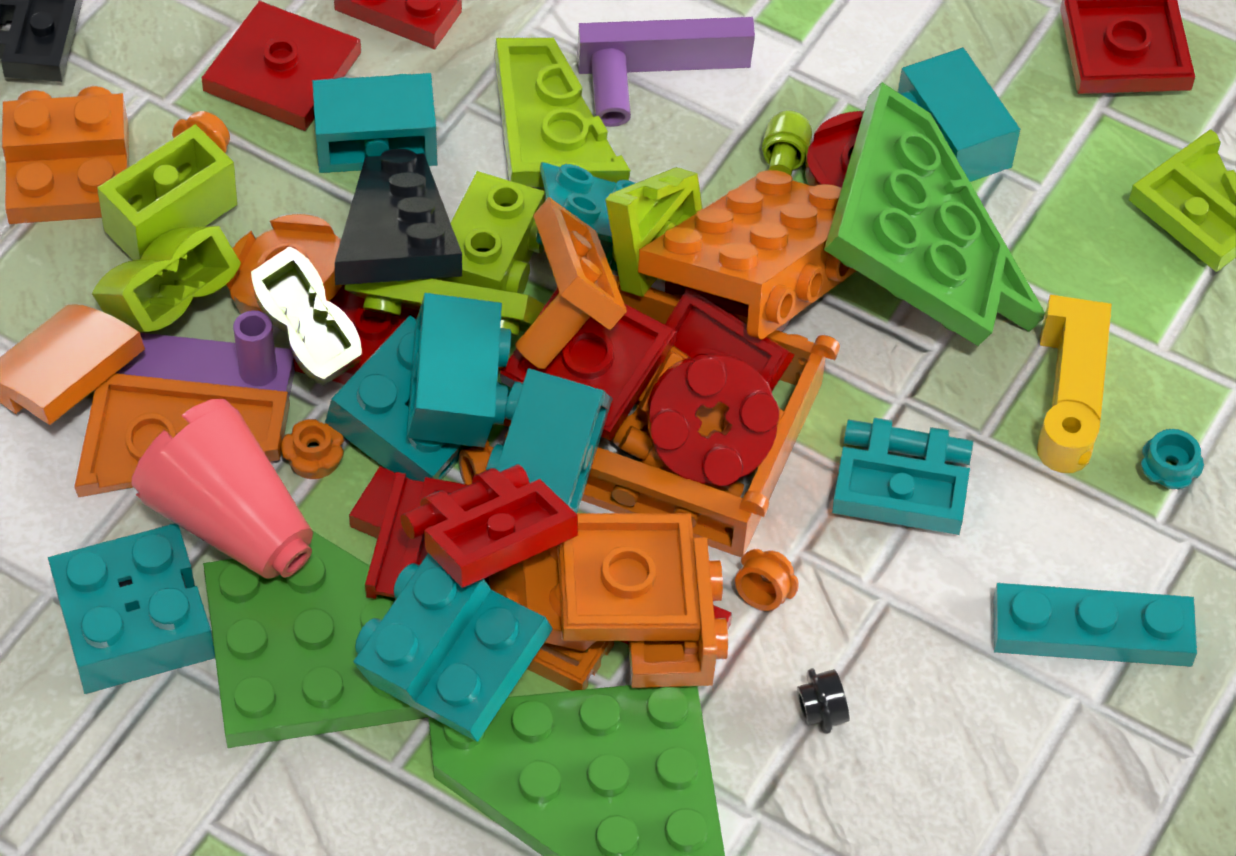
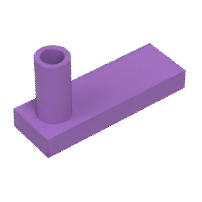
(622, 47)
(246, 363)

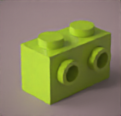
(170, 188)
(497, 233)

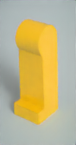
(1073, 423)

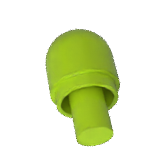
(786, 141)

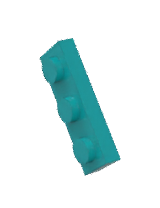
(1094, 624)

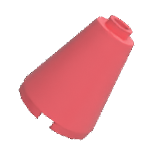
(225, 491)

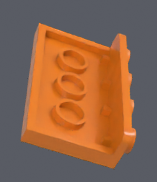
(756, 249)

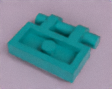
(903, 488)

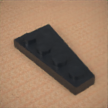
(397, 225)

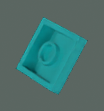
(450, 647)

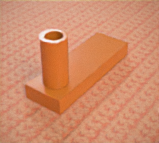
(582, 281)

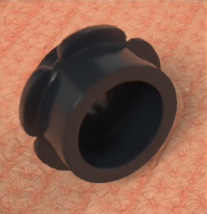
(823, 700)

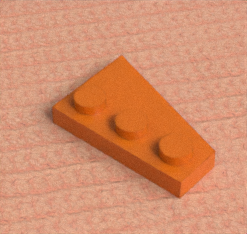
(136, 409)

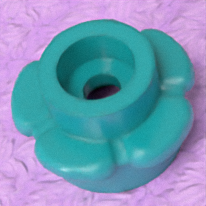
(1176, 447)

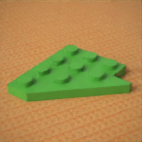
(920, 226)
(291, 649)
(591, 772)

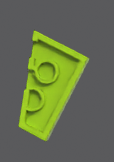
(547, 114)
(388, 298)

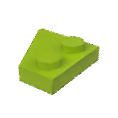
(1194, 200)
(645, 213)

